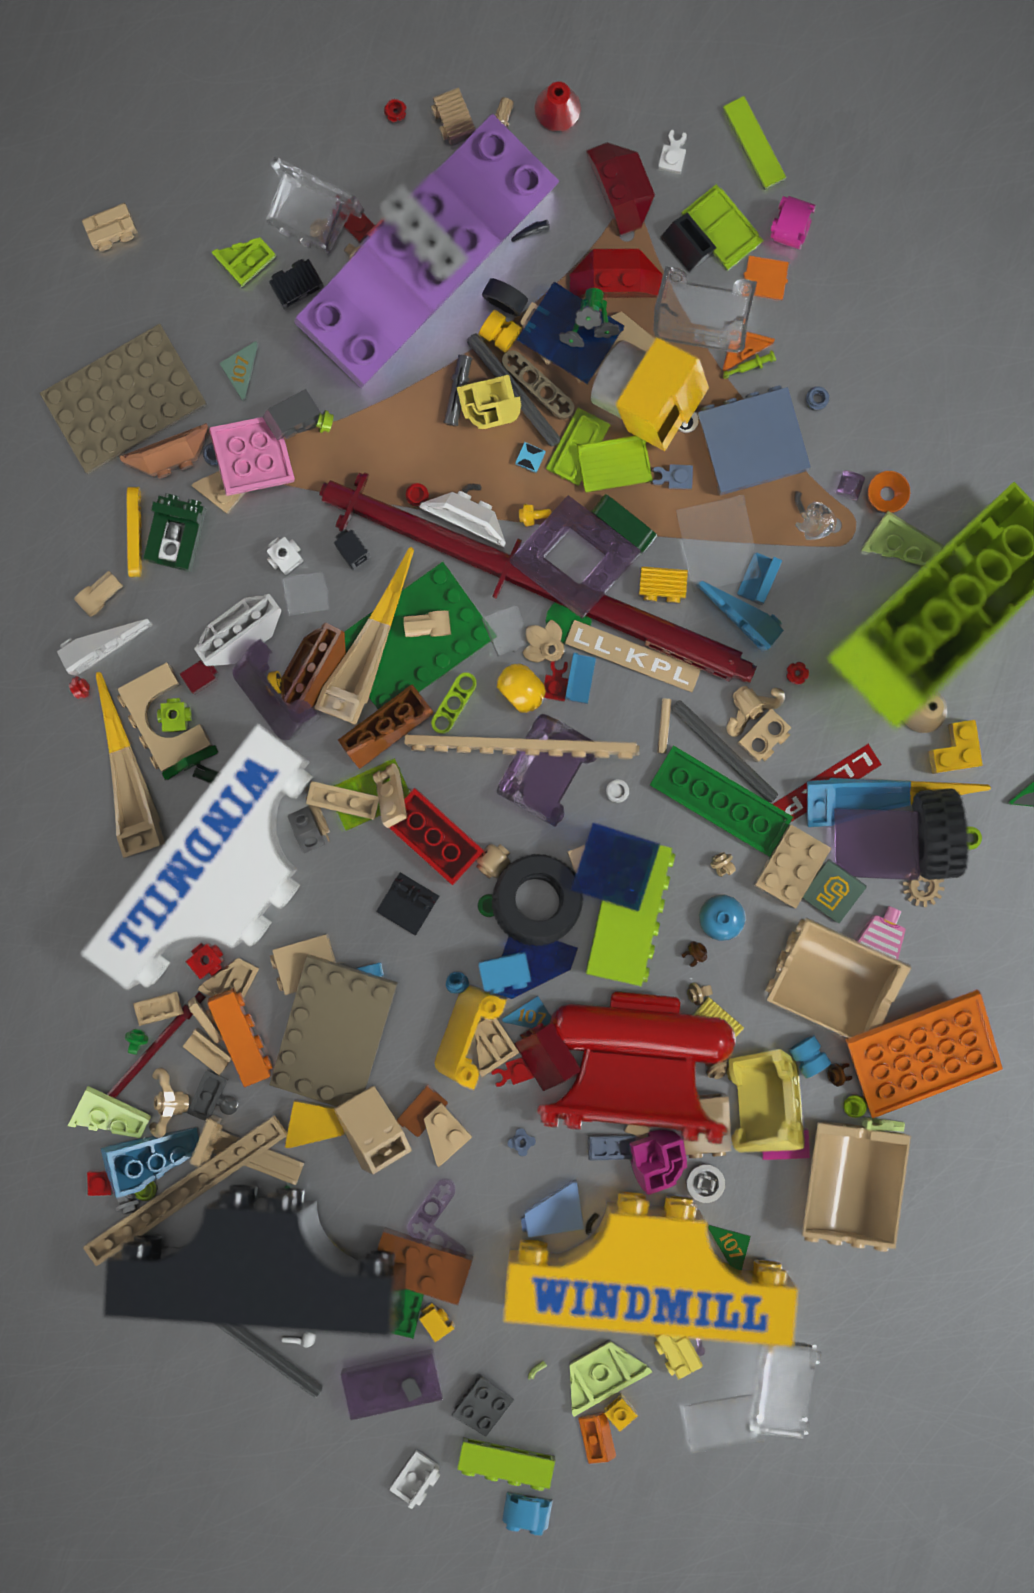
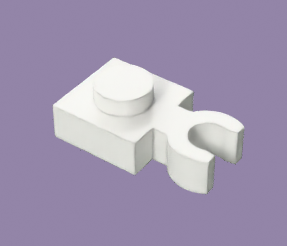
(673, 156)

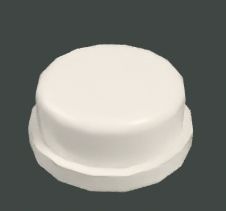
(706, 1183)

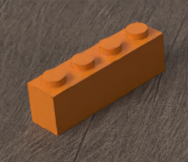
(239, 1036)

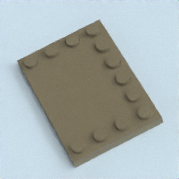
(332, 1032)

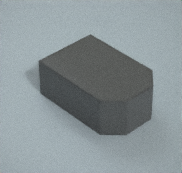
(411, 1388)

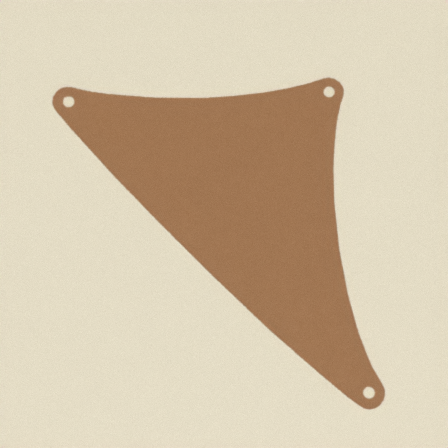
(408, 444)

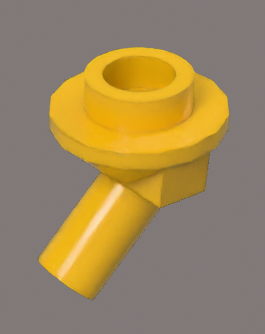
(529, 515)

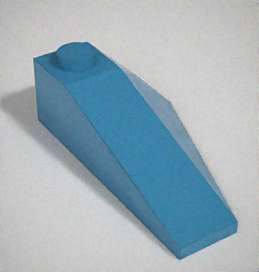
(754, 623)
(141, 1161)

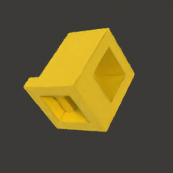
(436, 1321)

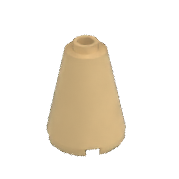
(929, 720)

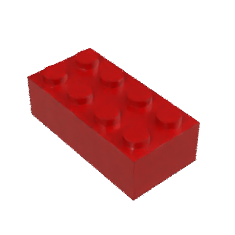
(436, 837)

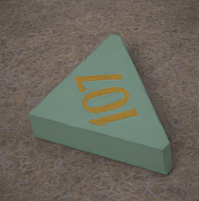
(240, 367)

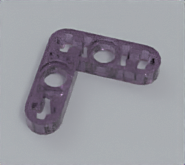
(429, 1220)

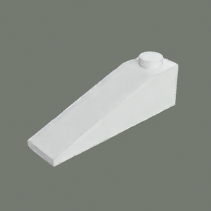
(88, 650)

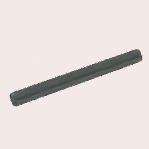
(526, 404)
(724, 751)
(273, 1359)

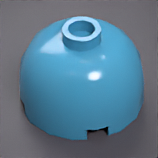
(722, 917)

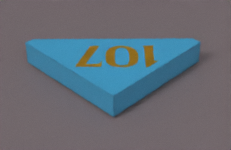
(529, 1014)

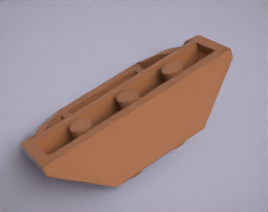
(169, 454)

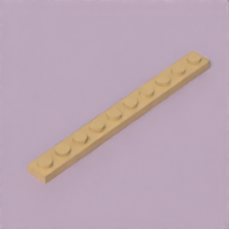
(531, 746)
(186, 1190)

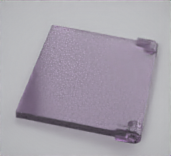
(877, 843)

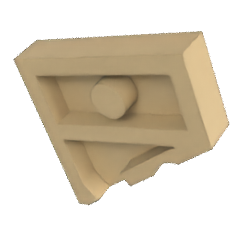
(213, 489)
(444, 1133)

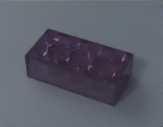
(378, 1385)

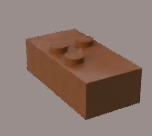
(429, 1267)

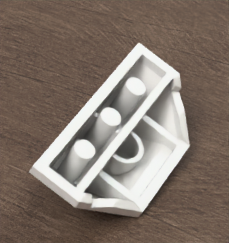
(467, 515)
(237, 629)

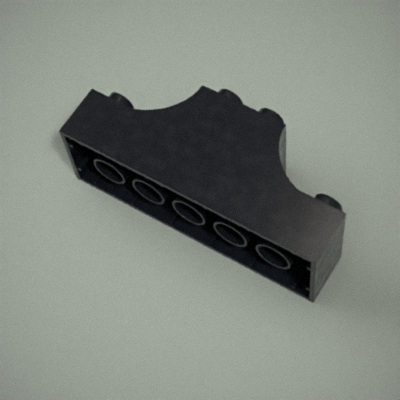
(258, 1268)

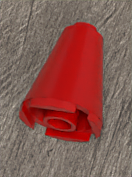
(557, 107)

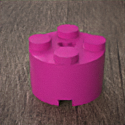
(793, 222)

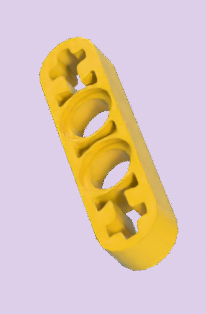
(134, 532)

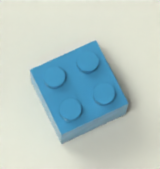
(504, 972)

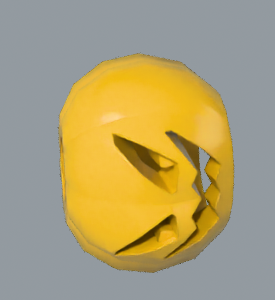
(521, 687)

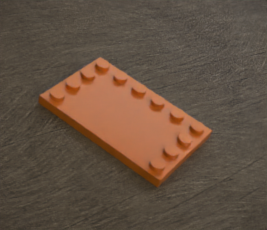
(924, 1054)

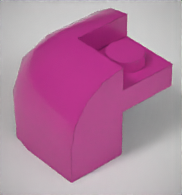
(658, 1160)

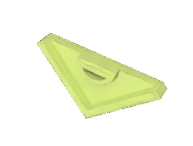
(882, 1124)

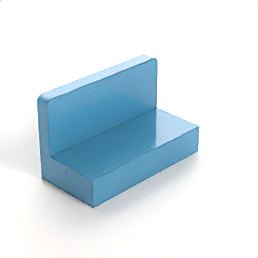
(758, 589)
(580, 678)

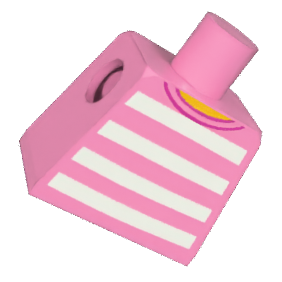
(884, 933)

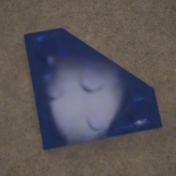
(543, 962)

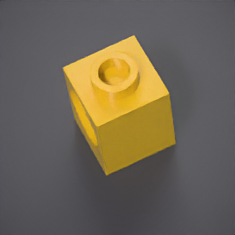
(620, 1412)

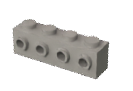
(423, 233)

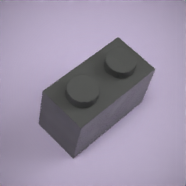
(291, 415)

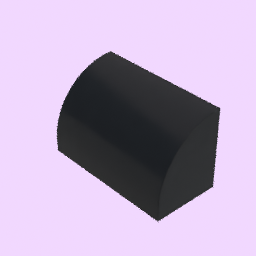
(688, 242)

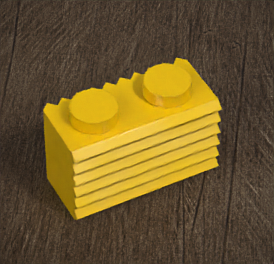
(663, 584)

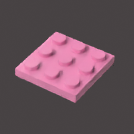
(250, 456)

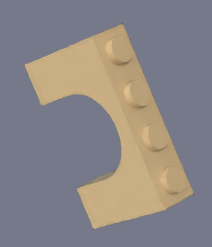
(138, 698)

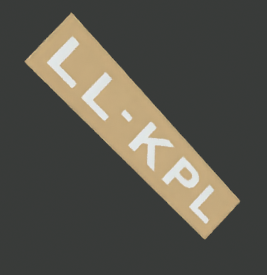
(633, 656)

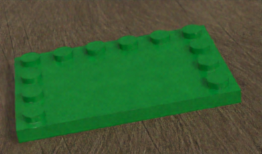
(425, 658)

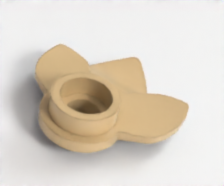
(541, 640)

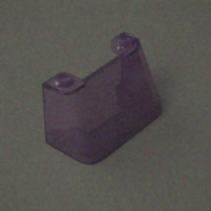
(283, 719)
(542, 780)

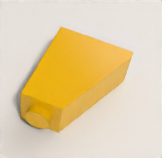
(312, 1123)

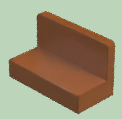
(413, 1115)

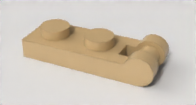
(390, 795)

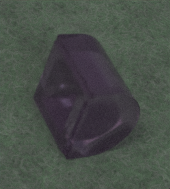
(850, 485)

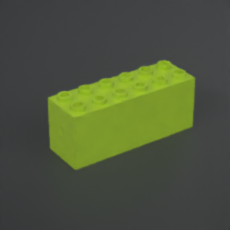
(624, 935)

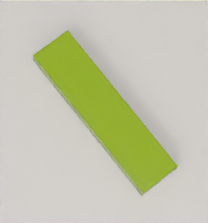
(754, 142)

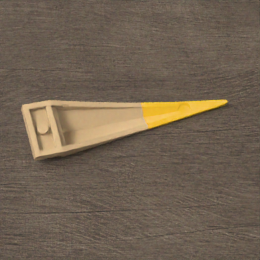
(353, 678)
(134, 809)

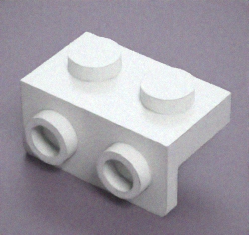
(415, 1479)

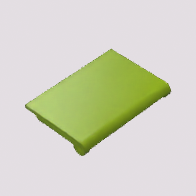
(614, 463)

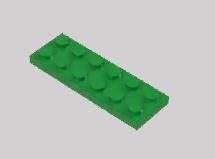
(721, 801)

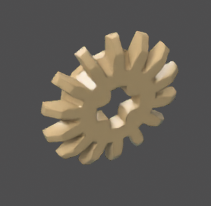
(921, 895)

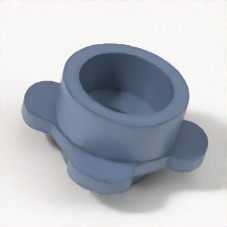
(515, 1142)

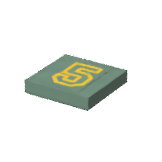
(834, 891)

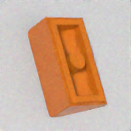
(597, 1438)

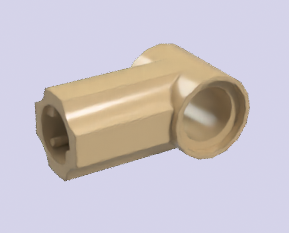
(94, 597)
(432, 624)

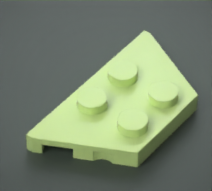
(602, 1375)

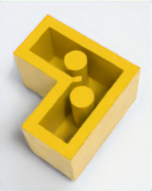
(963, 751)

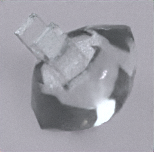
(818, 521)

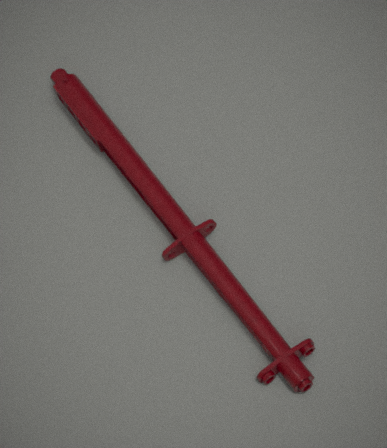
(653, 630)

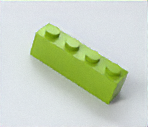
(506, 1463)

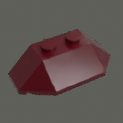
(622, 184)

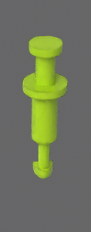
(751, 364)

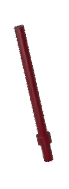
(154, 1047)

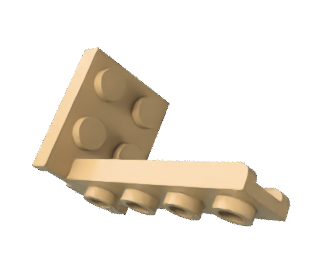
(269, 1162)

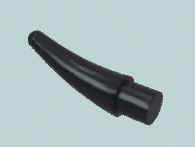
(534, 228)

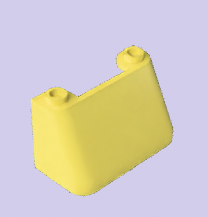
(767, 1102)

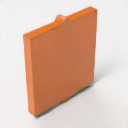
(769, 276)

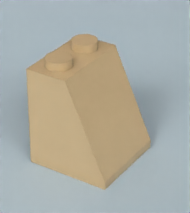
(718, 1109)

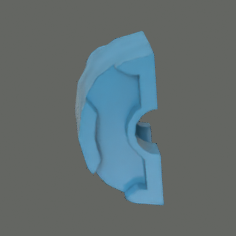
(526, 1513)

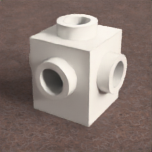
(287, 562)

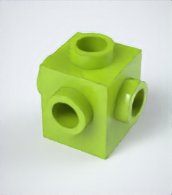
(178, 724)

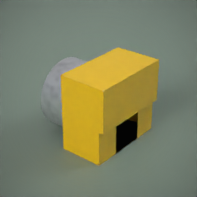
(650, 389)

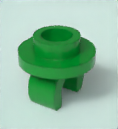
(136, 1039)

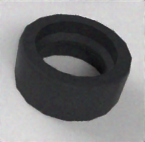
(504, 297)

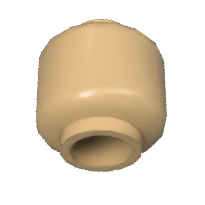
(493, 861)

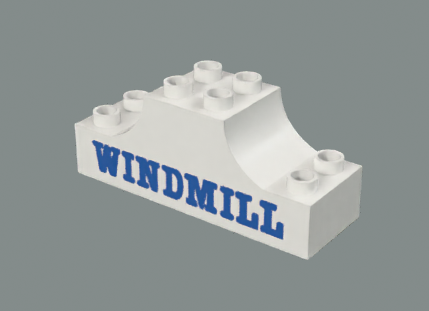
(214, 869)

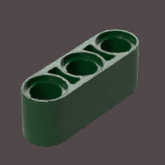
(624, 523)

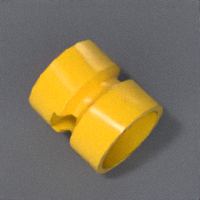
(500, 331)

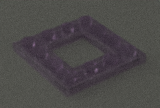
(572, 515)

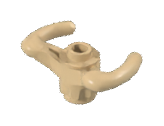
(751, 707)
(167, 1103)

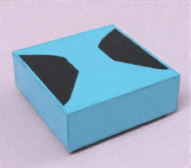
(530, 457)

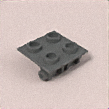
(482, 1406)

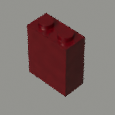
(547, 1056)

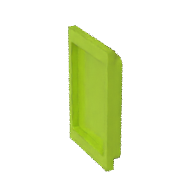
(724, 226)

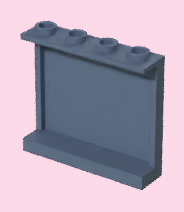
(754, 440)

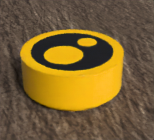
(275, 680)

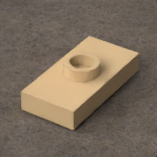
(158, 1008)
(206, 1019)

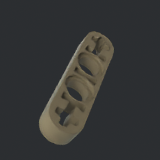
(540, 382)

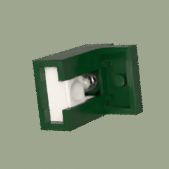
(168, 510)

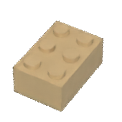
(792, 866)

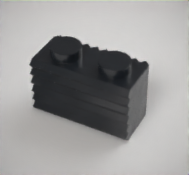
(295, 283)
(351, 548)

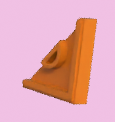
(754, 344)

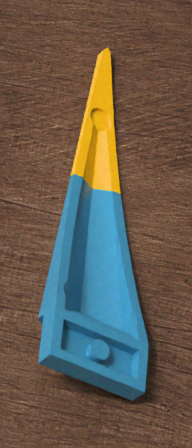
(827, 795)

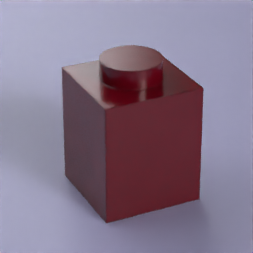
(199, 676)

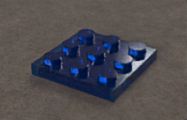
(615, 866)

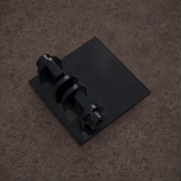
(407, 903)

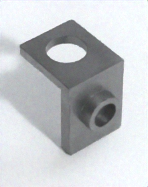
(304, 828)

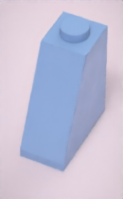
(555, 1213)

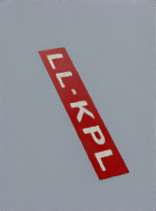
(851, 767)

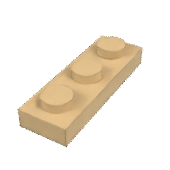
(342, 800)

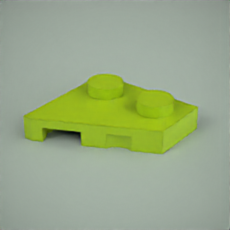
(245, 259)

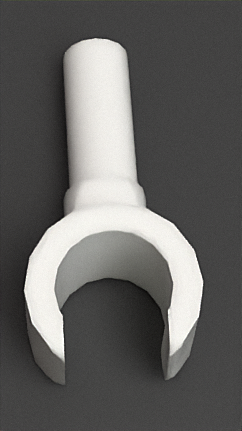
(306, 1341)

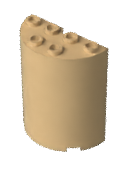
(835, 980)
(856, 1186)

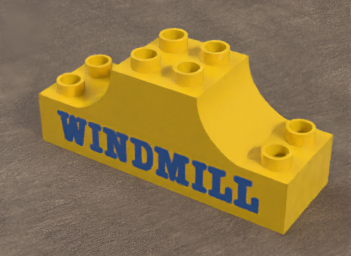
(653, 1276)

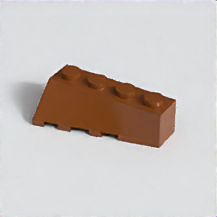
(385, 726)

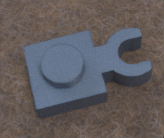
(678, 476)

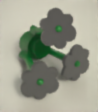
(589, 317)

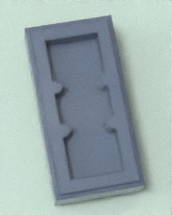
(610, 1147)

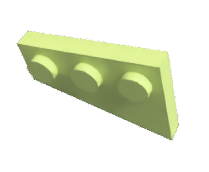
(901, 540)
(107, 1113)

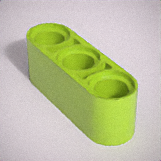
(462, 695)

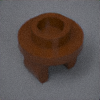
(698, 951)
(836, 1074)

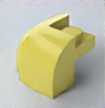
(489, 402)

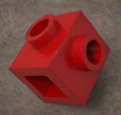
(197, 961)

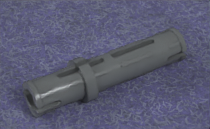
(459, 379)

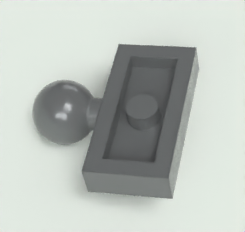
(209, 1095)

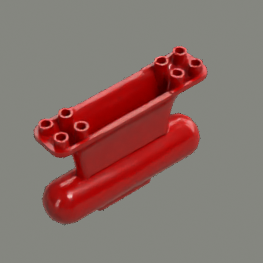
(639, 1064)

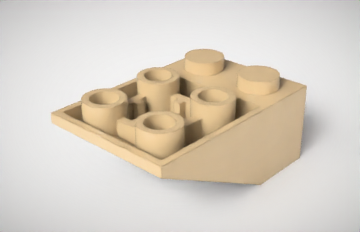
(372, 1131)

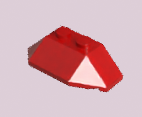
(617, 273)

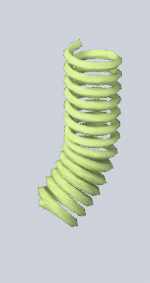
(535, 1369)

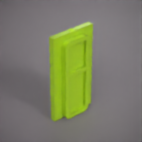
(581, 430)

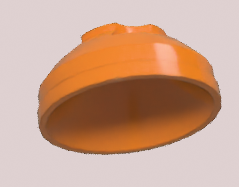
(897, 483)

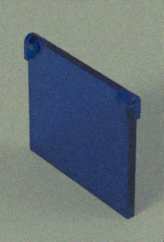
(558, 315)

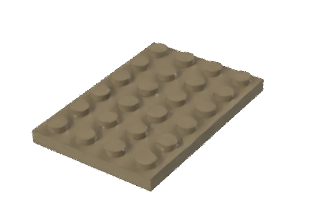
(123, 398)

